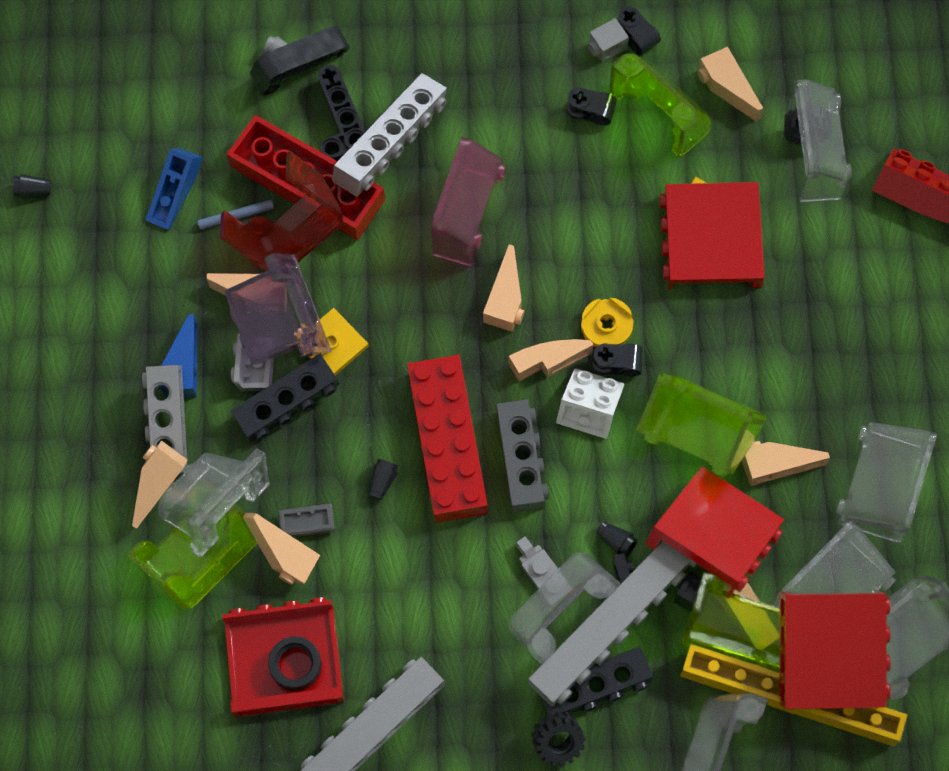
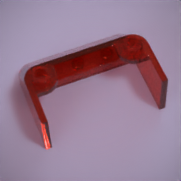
(296, 230)

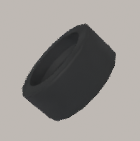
(289, 643)

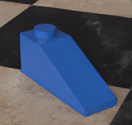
(173, 186)
(185, 353)

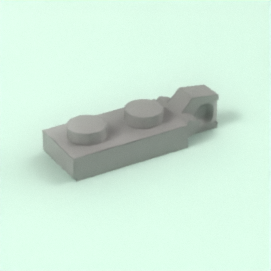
(535, 562)

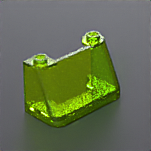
(637, 76)
(700, 422)
(184, 574)

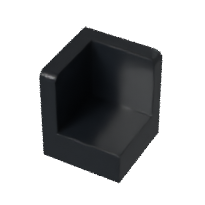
(688, 590)

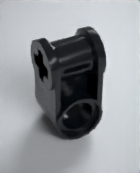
(640, 32)
(594, 106)
(621, 359)

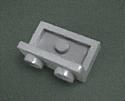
(248, 375)

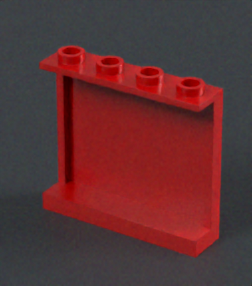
(712, 233)
(718, 529)
(250, 641)
(833, 650)

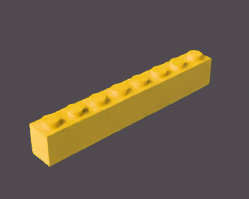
(746, 678)

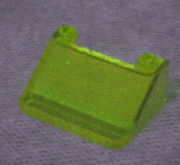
(733, 625)

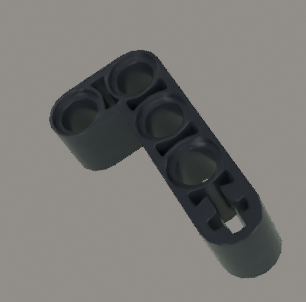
(296, 57)
(340, 113)

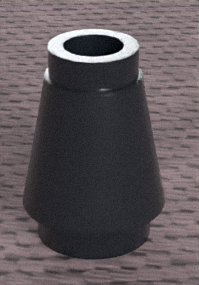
(30, 186)
(381, 478)
(617, 538)

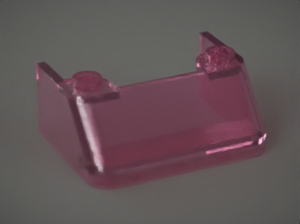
(463, 202)

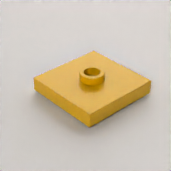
(343, 341)

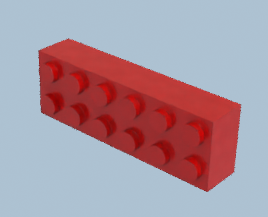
(262, 156)
(447, 439)

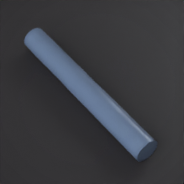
(238, 214)

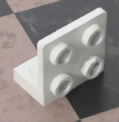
(589, 403)

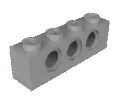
(175, 432)

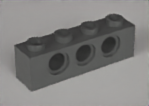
(521, 496)

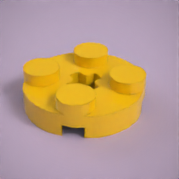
(607, 309)

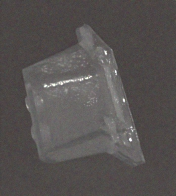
(208, 492)

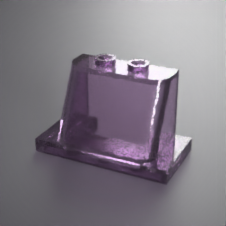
(277, 312)

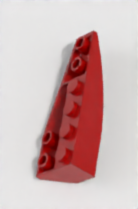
(915, 185)

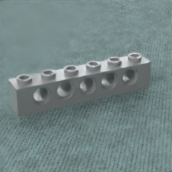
(389, 135)

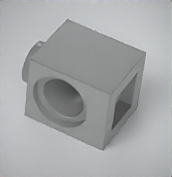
(608, 40)

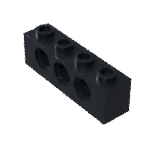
(270, 398)
(630, 661)

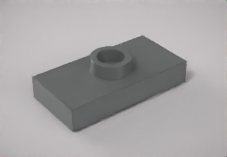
(307, 520)

